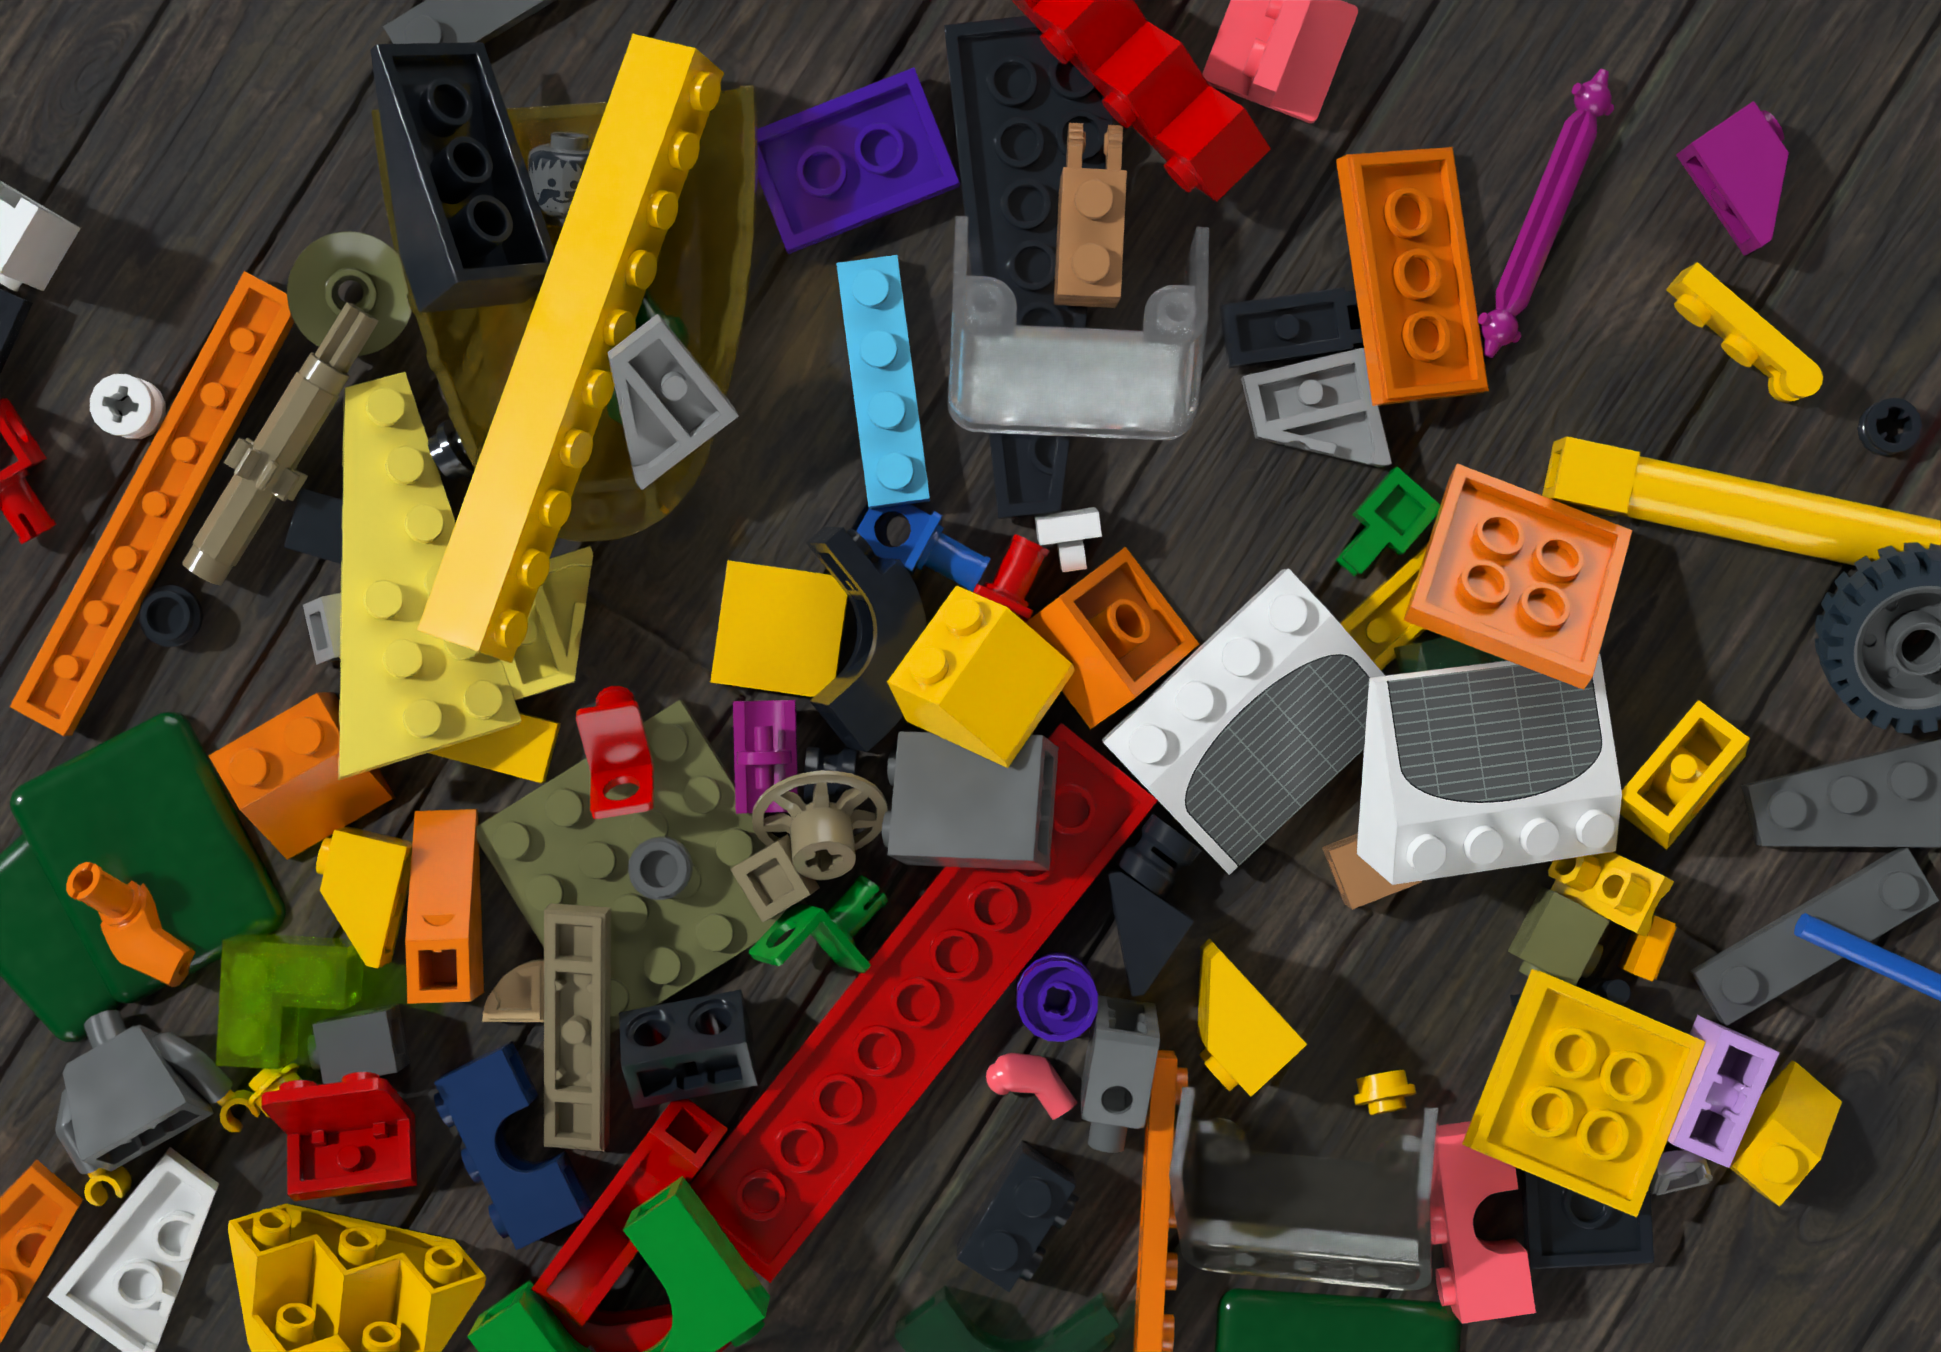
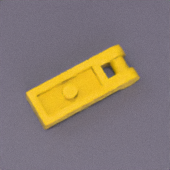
(1745, 334)

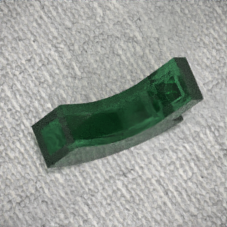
(943, 1326)

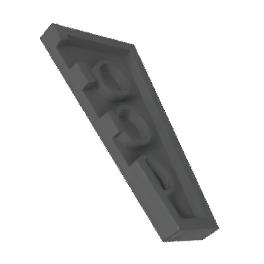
(1854, 802)

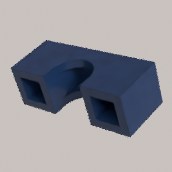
(526, 1195)

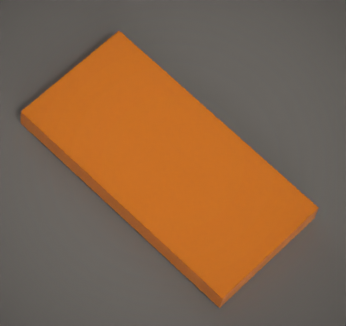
(1412, 275)

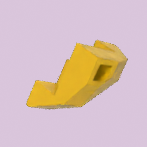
(347, 1283)

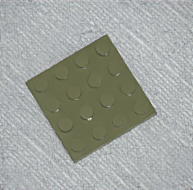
(559, 854)

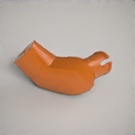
(131, 924)

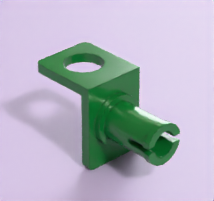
(831, 929)

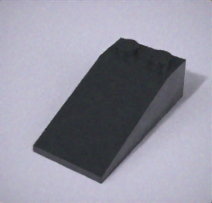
(457, 179)

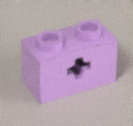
(1721, 1092)

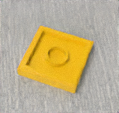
(779, 629)

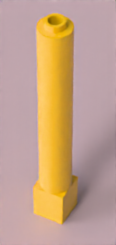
(1727, 506)

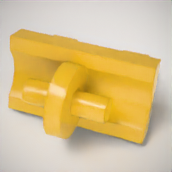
(1612, 888)

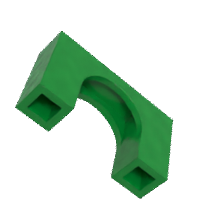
(706, 1279)

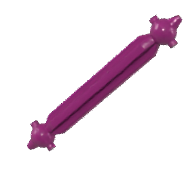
(1546, 213)

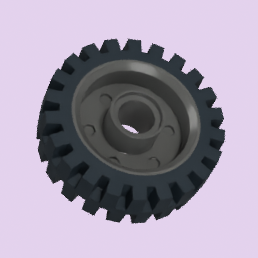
(1865, 636)

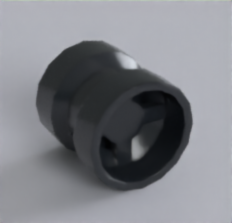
(1149, 867)

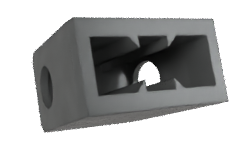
(1118, 1070)

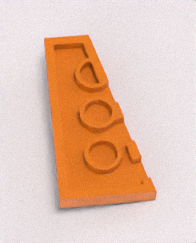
(31, 1225)

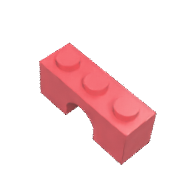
(1479, 1275)

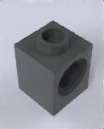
(359, 1042)

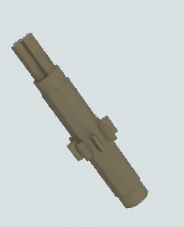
(268, 465)

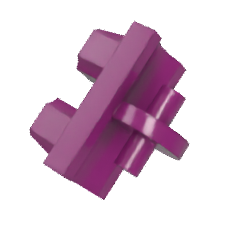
(763, 749)

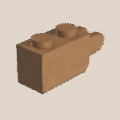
(1090, 224)

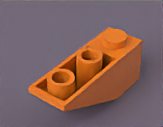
(444, 909)

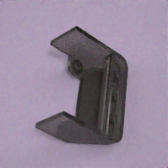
(1304, 1212)

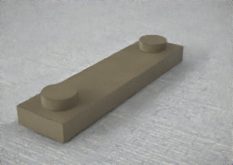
(577, 1026)

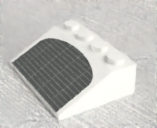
(1251, 721)
(1485, 771)

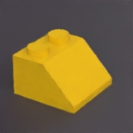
(979, 677)
(1239, 1027)

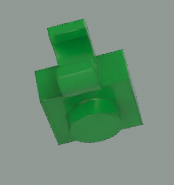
(1392, 517)

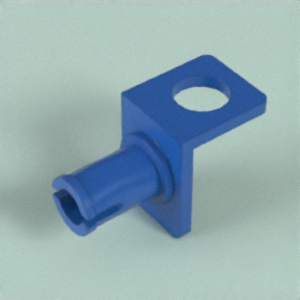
(927, 546)

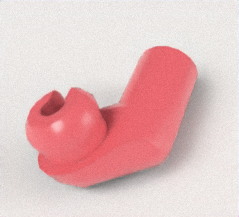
(1031, 1075)

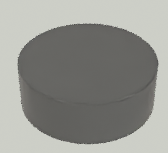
(660, 868)

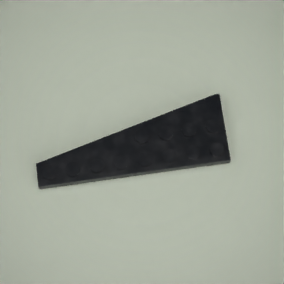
(1012, 146)

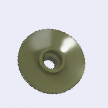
(345, 257)

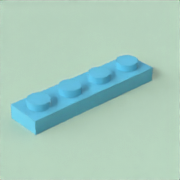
(883, 382)

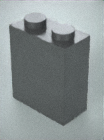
(968, 809)

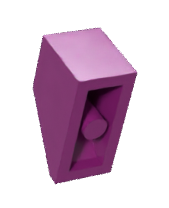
(1741, 173)

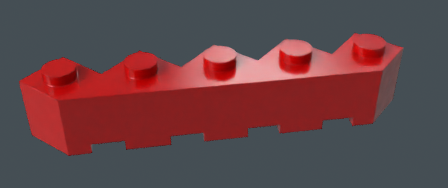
(1154, 88)

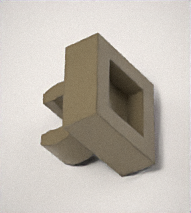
(772, 880)

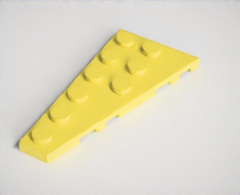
(399, 685)

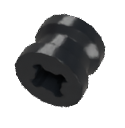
(818, 760)

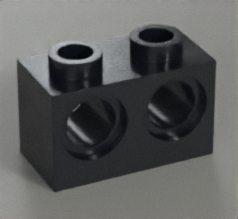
(687, 1049)

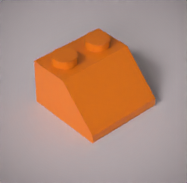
(1115, 636)
(289, 780)

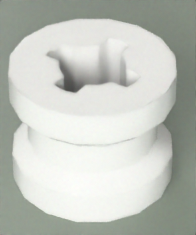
(141, 411)

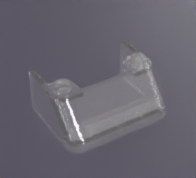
(1076, 377)

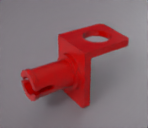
(17, 497)
(1015, 576)
(616, 752)

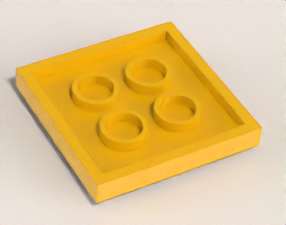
(1584, 1092)

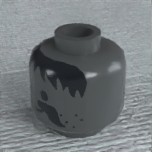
(556, 173)

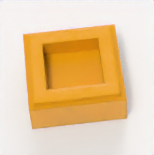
(1646, 954)

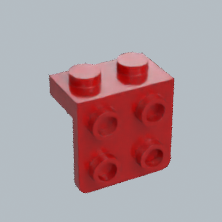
(344, 1136)

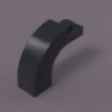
(888, 624)

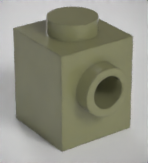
(1559, 938)

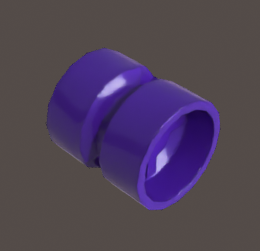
(1056, 996)

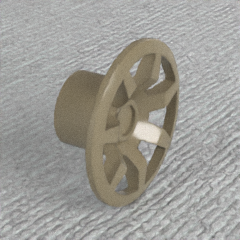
(822, 829)

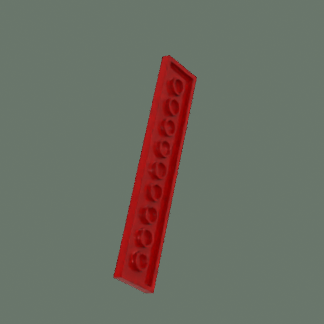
(908, 1018)

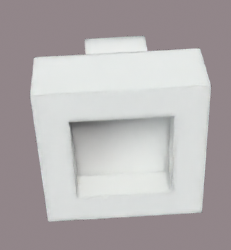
(1068, 531)

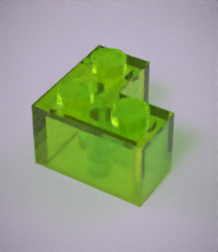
(266, 985)

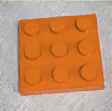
(1519, 576)

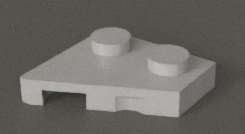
(664, 400)
(1319, 408)

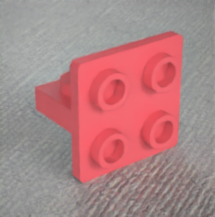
(1281, 52)

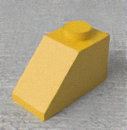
(366, 888)
(1786, 1133)

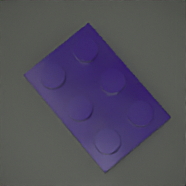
(852, 161)

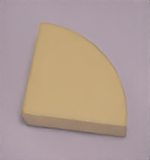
(518, 995)

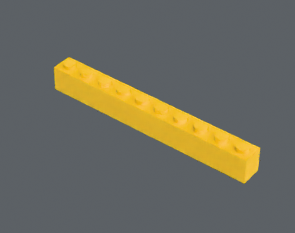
(563, 364)

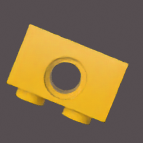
(1683, 774)

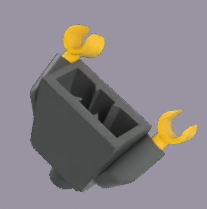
(133, 1096)

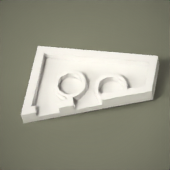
(140, 1257)

